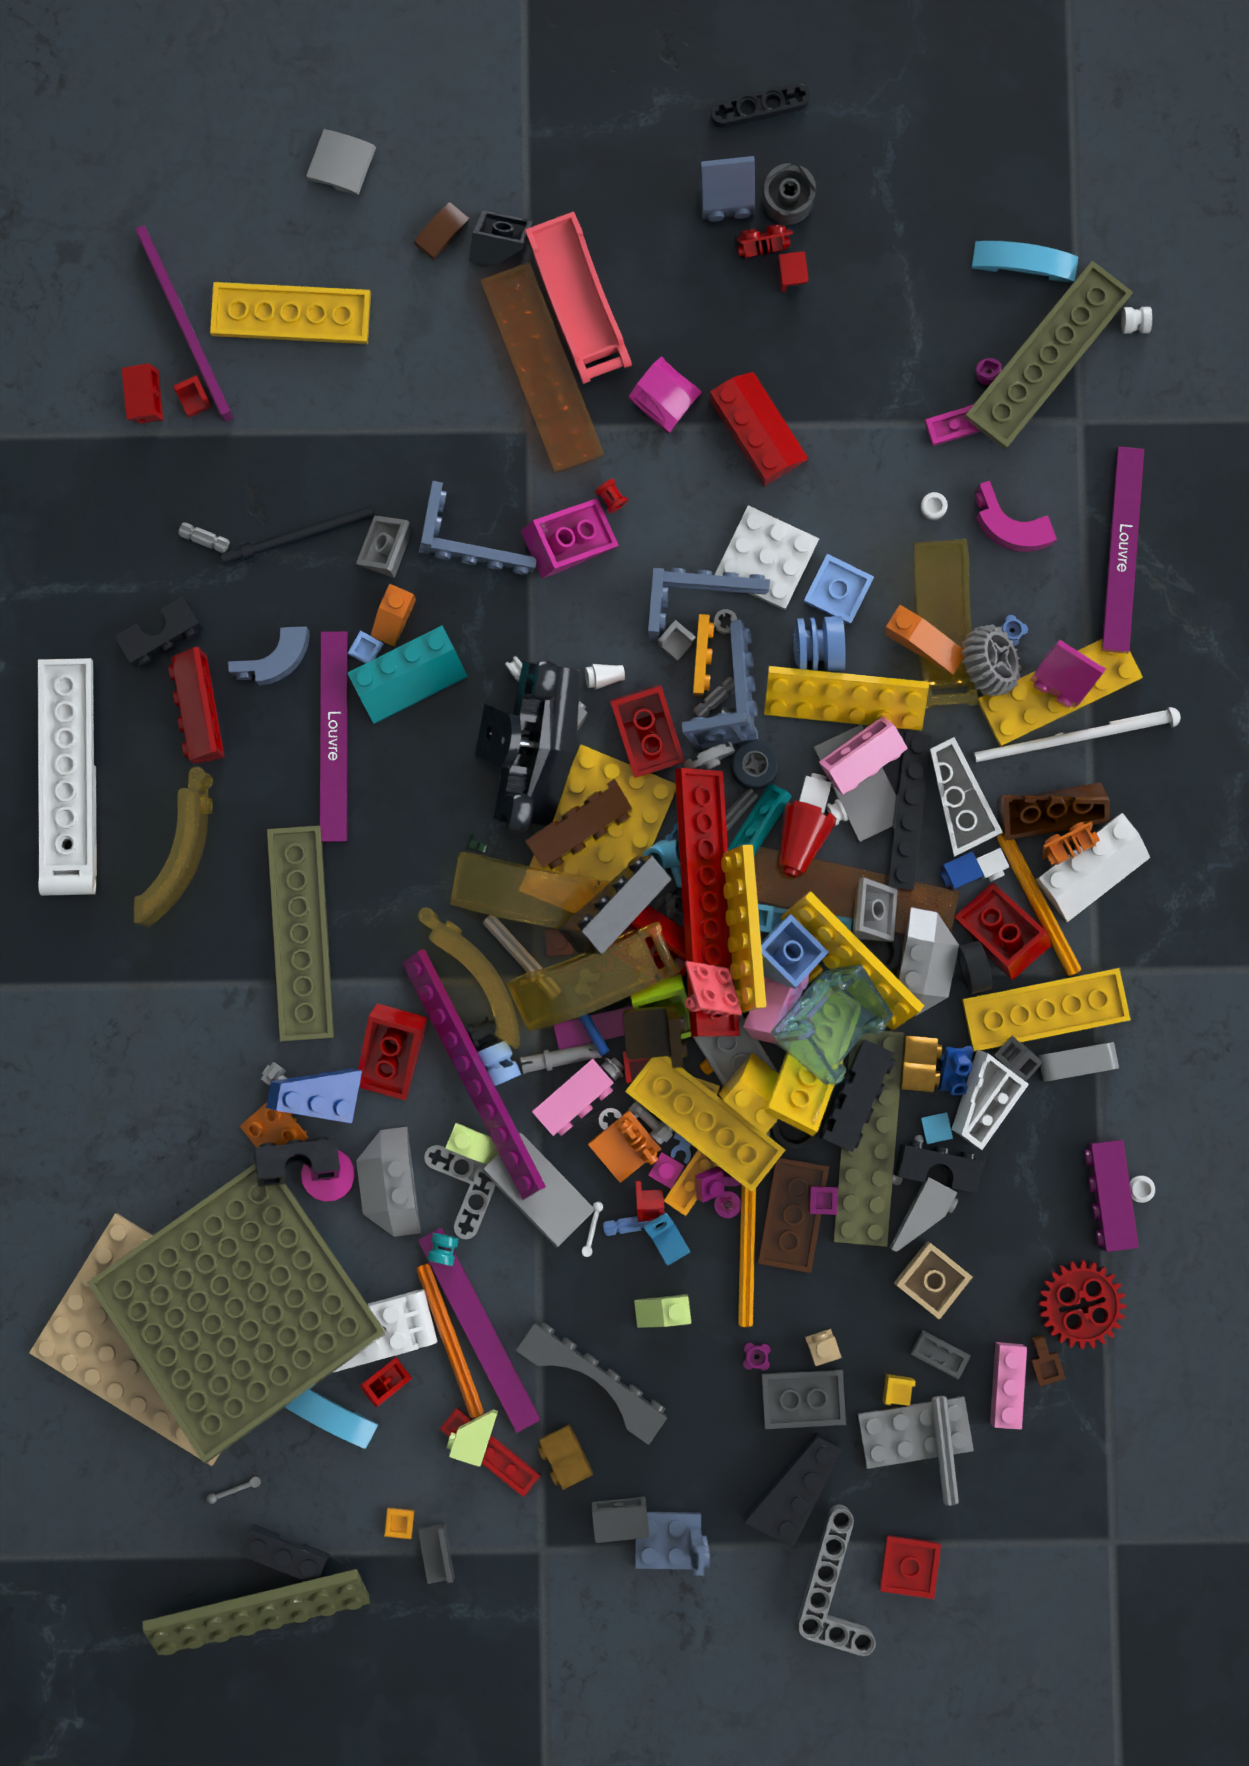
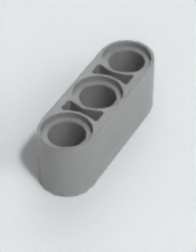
(1079, 1061)

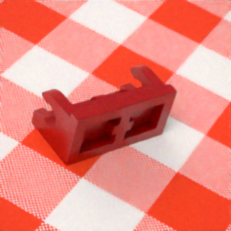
(142, 393)

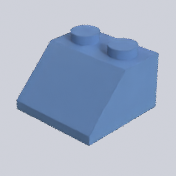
(790, 953)

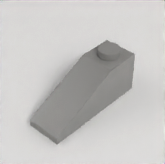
(927, 1209)

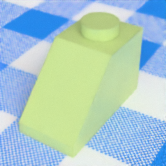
(472, 1144)
(663, 1311)
(472, 1439)

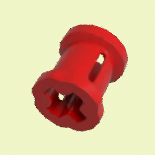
(618, 502)

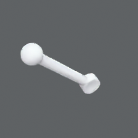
(587, 1250)

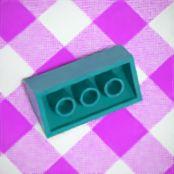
(407, 674)

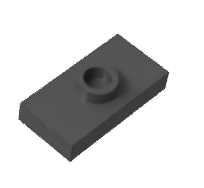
(940, 1354)

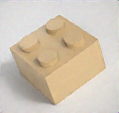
(933, 1280)

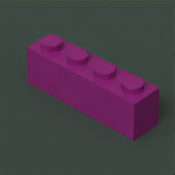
(1112, 1195)

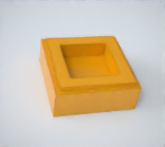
(399, 1523)

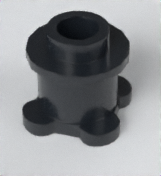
(483, 1032)

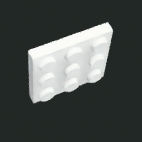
(769, 549)

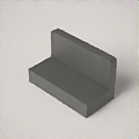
(620, 1519)
(436, 1553)

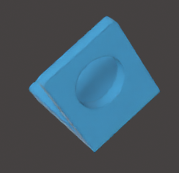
(667, 1239)

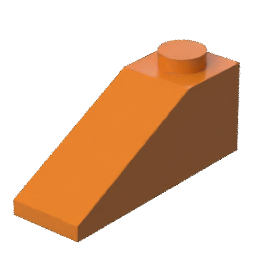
(924, 639)

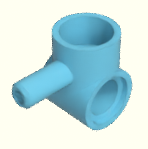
(670, 857)

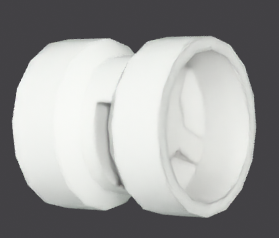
(1136, 320)

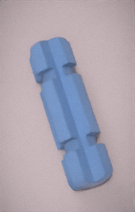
(623, 1226)

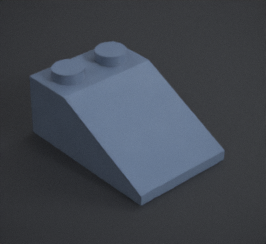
(727, 188)

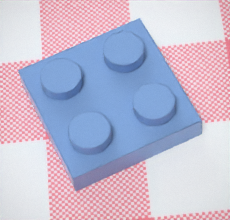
(838, 589)

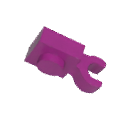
(712, 1182)

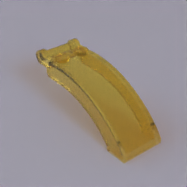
(944, 602)
(185, 852)
(520, 890)
(448, 938)
(591, 979)

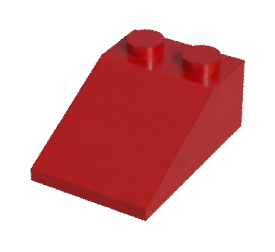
(647, 731)
(1004, 930)
(391, 1050)

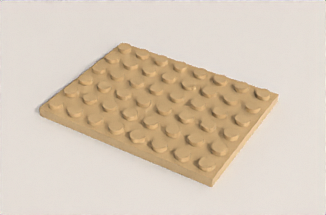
(92, 1352)

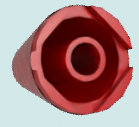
(802, 836)

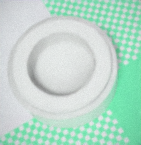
(933, 506)

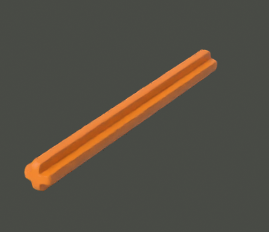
(450, 1340)

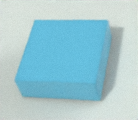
(936, 1128)

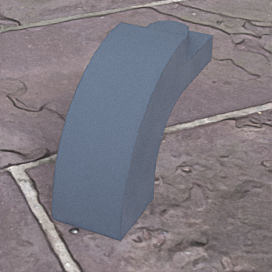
(279, 663)

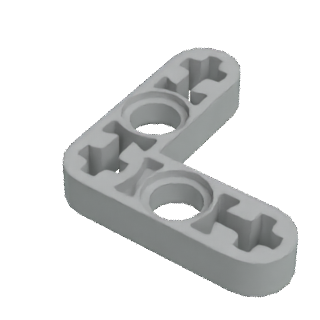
(471, 1177)

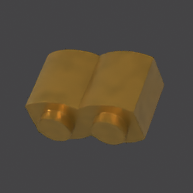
(920, 1064)
(565, 1457)

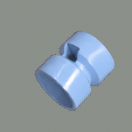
(498, 1063)

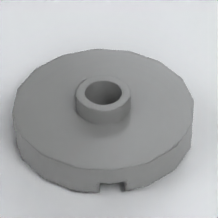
(711, 757)

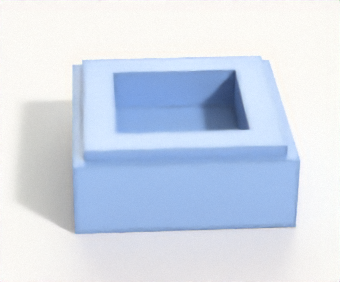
(365, 648)

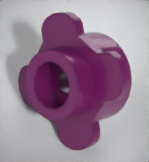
(762, 1362)

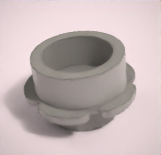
(613, 1068)

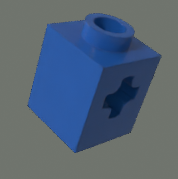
(960, 871)

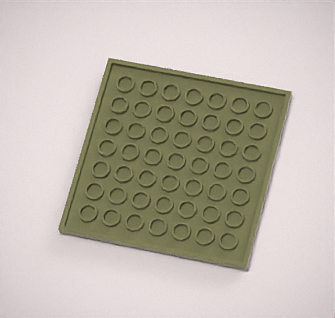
(235, 1310)

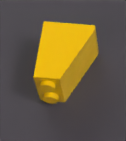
(750, 1091)

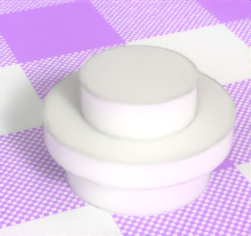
(1142, 1189)

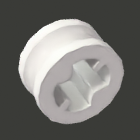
(515, 667)
(838, 811)
(604, 1125)

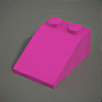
(569, 537)
(1066, 674)

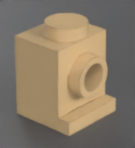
(823, 1347)

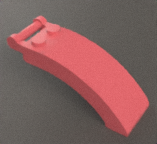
(577, 296)

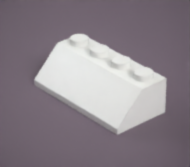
(1093, 872)

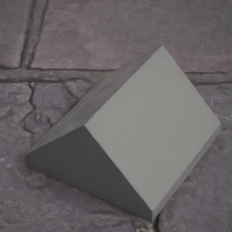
(385, 545)
(874, 911)

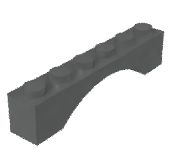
(546, 1349)

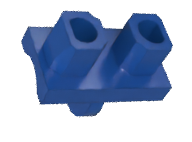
(955, 1069)

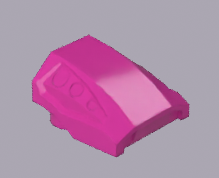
(664, 394)

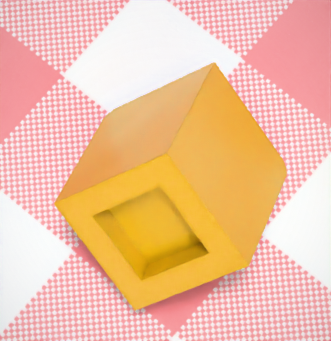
(897, 1390)

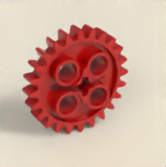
(1087, 1329)

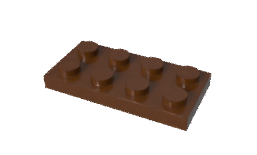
(789, 1228)

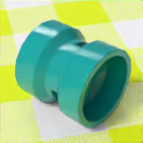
(443, 1255)

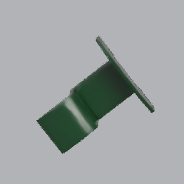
(476, 845)

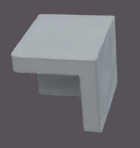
(676, 640)

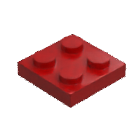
(910, 1567)

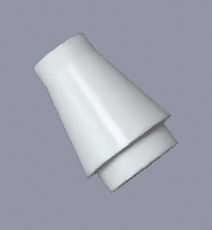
(603, 675)

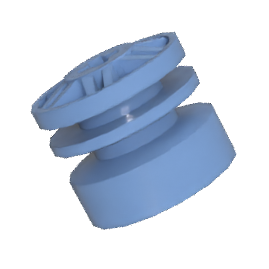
(820, 644)

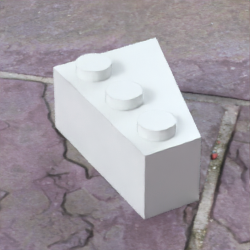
(988, 1099)

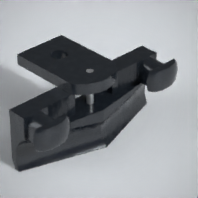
(535, 780)

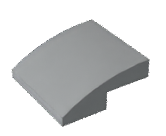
(341, 161)

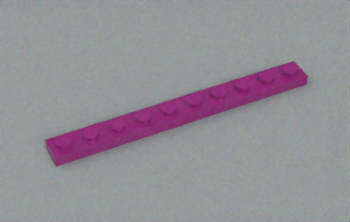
(473, 1074)

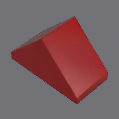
(385, 1382)

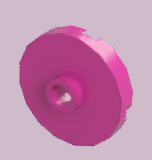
(334, 1188)

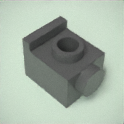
(1018, 1058)

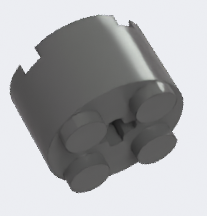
(787, 208)

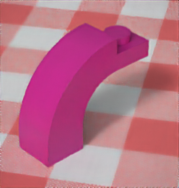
(1008, 532)

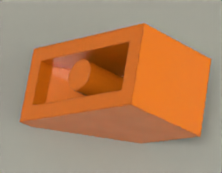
(392, 615)

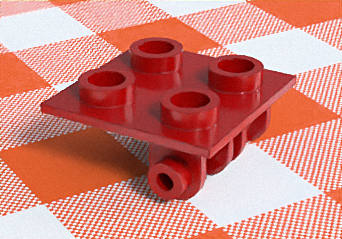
(774, 232)

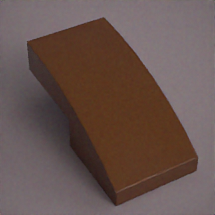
(441, 230)

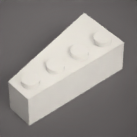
(963, 803)

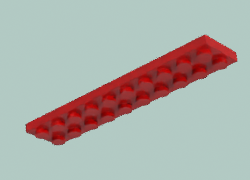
(701, 849)

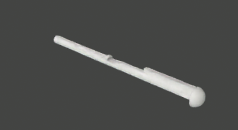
(1170, 716)

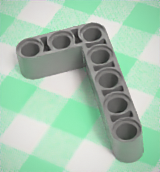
(827, 1586)

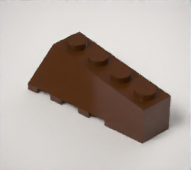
(1052, 810)
(579, 826)

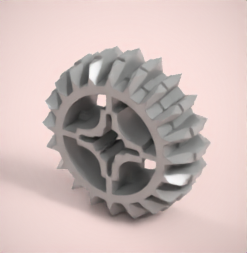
(991, 660)

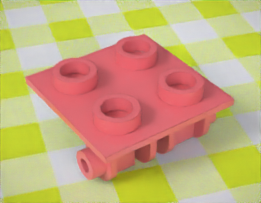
(712, 990)

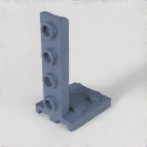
(468, 553)
(701, 581)
(729, 727)
(673, 1543)

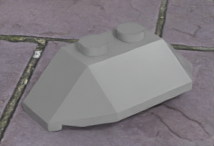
(927, 957)
(389, 1183)

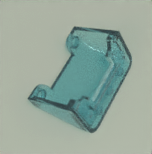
(831, 1021)

